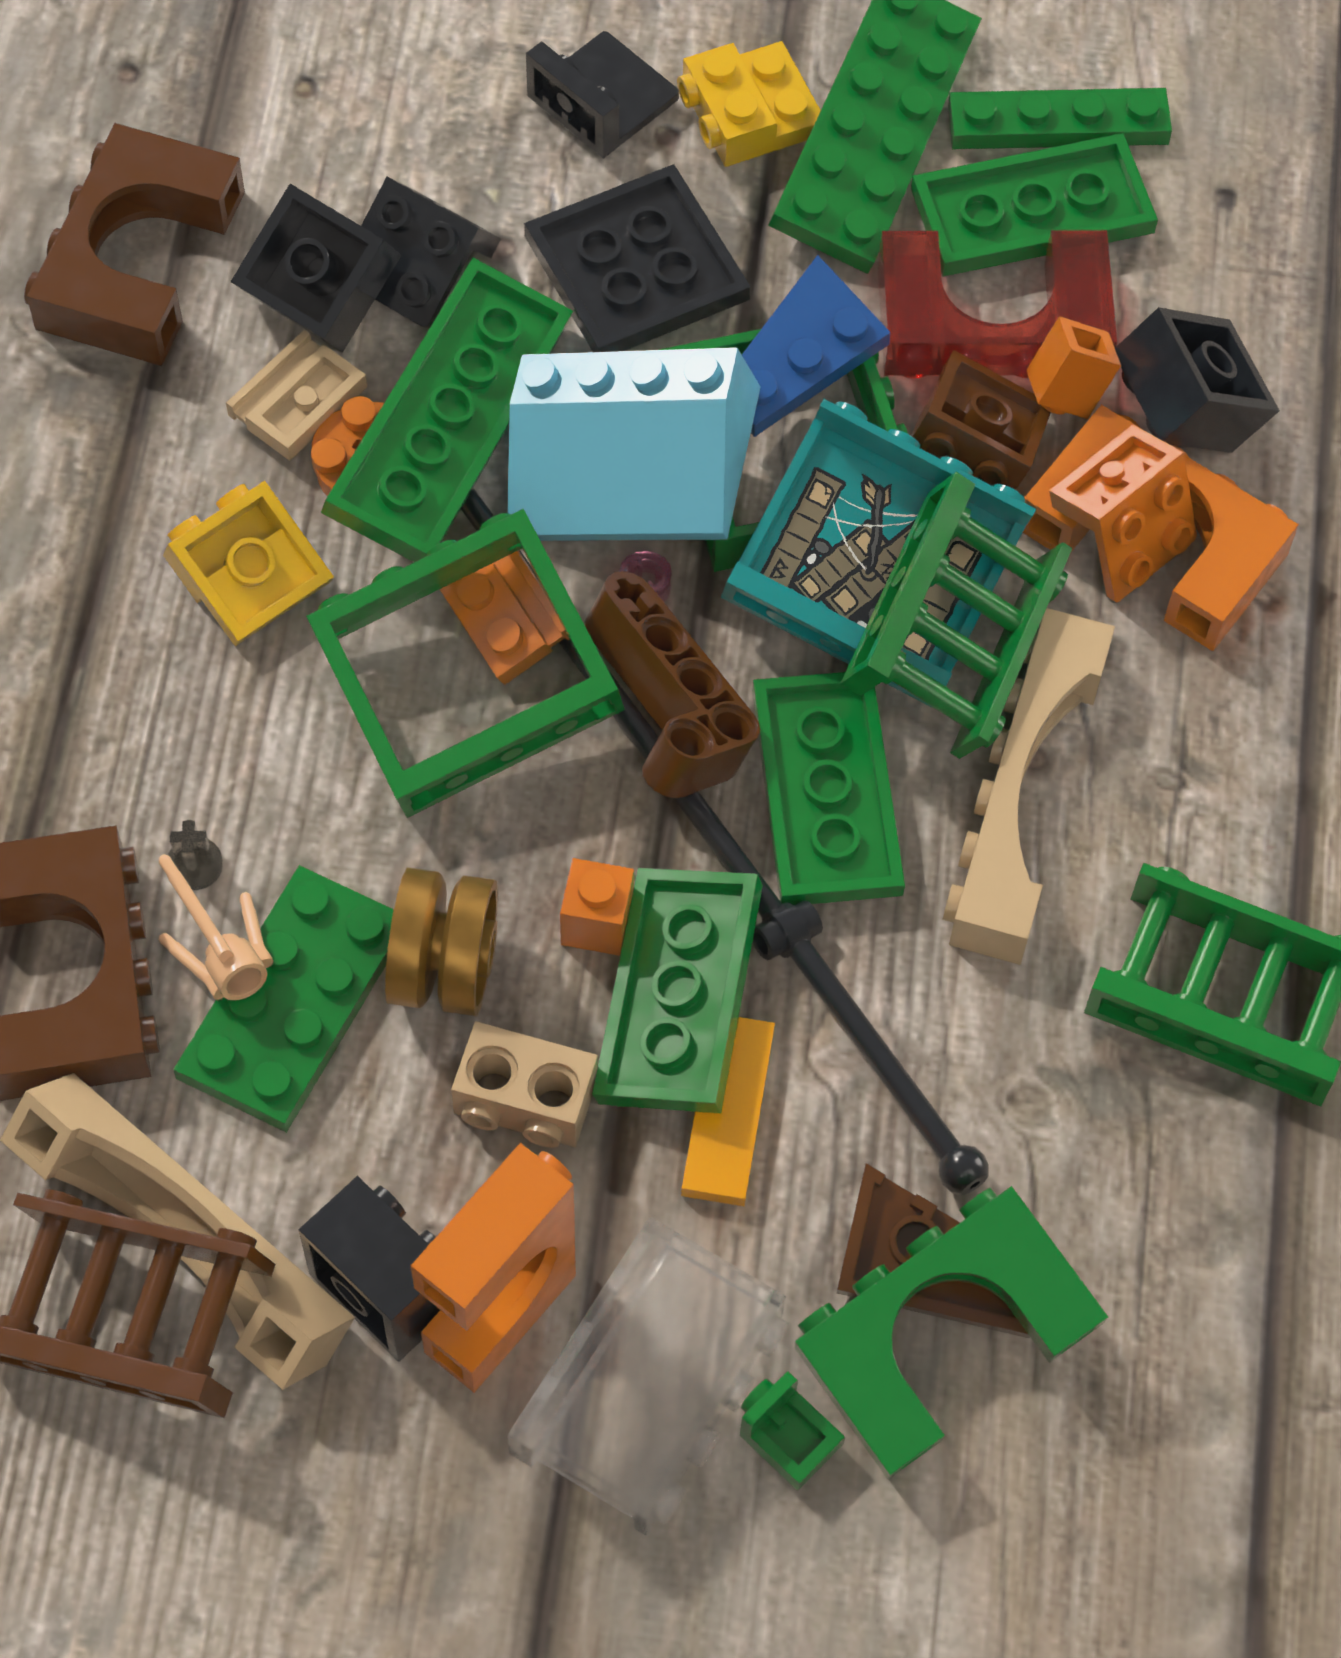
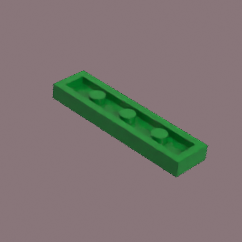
(1057, 117)

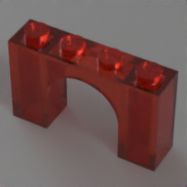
(929, 326)

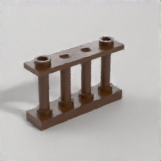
(130, 1365)

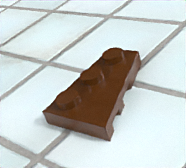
(882, 1228)

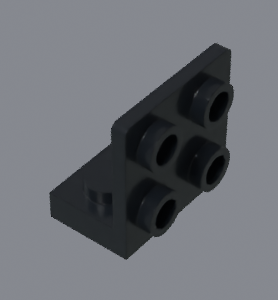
(598, 91)
(432, 249)

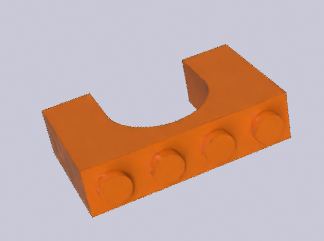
(1239, 535)
(498, 1265)

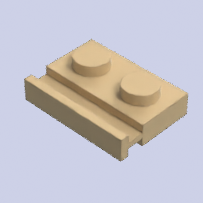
(296, 394)

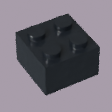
(316, 267)
(1195, 380)
(364, 1261)

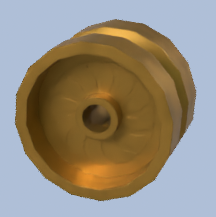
(431, 940)

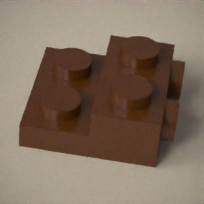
(982, 422)

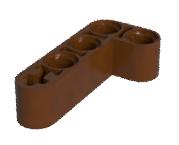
(700, 714)

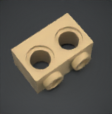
(532, 1070)

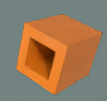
(1073, 368)
(596, 906)

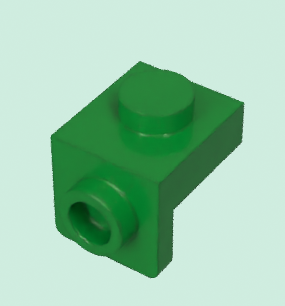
(788, 1430)

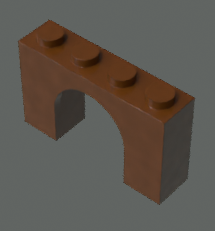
(129, 180)
(104, 1028)

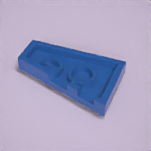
(810, 343)

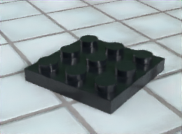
(637, 261)

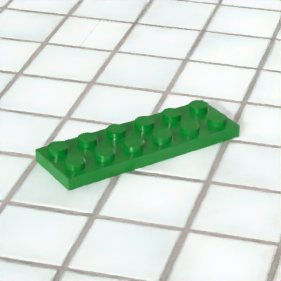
(874, 127)
(444, 413)

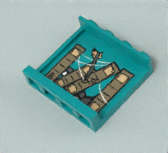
(840, 529)

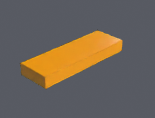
(725, 1142)

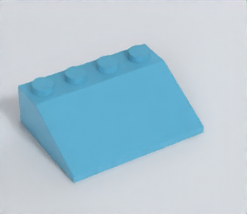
(630, 443)

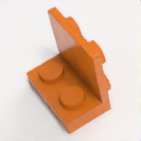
(1134, 503)

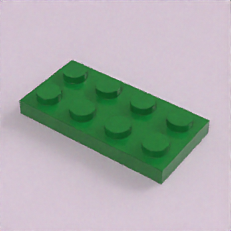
(1010, 204)
(827, 790)
(678, 990)
(276, 1043)

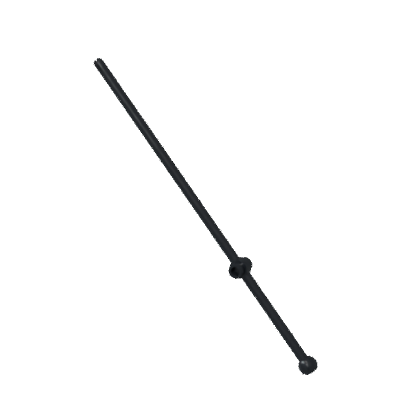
(788, 933)

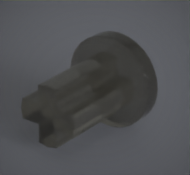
(195, 856)

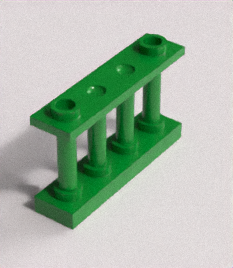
(902, 612)
(1183, 1018)

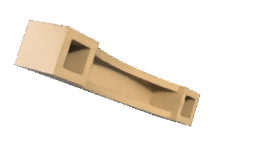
(998, 899)
(78, 1137)

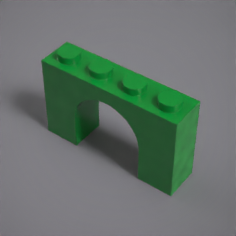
(994, 1248)

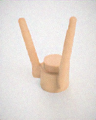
(232, 964)

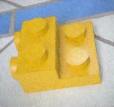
(747, 100)
(246, 561)

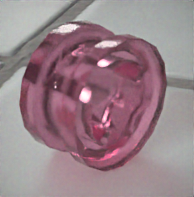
(651, 563)

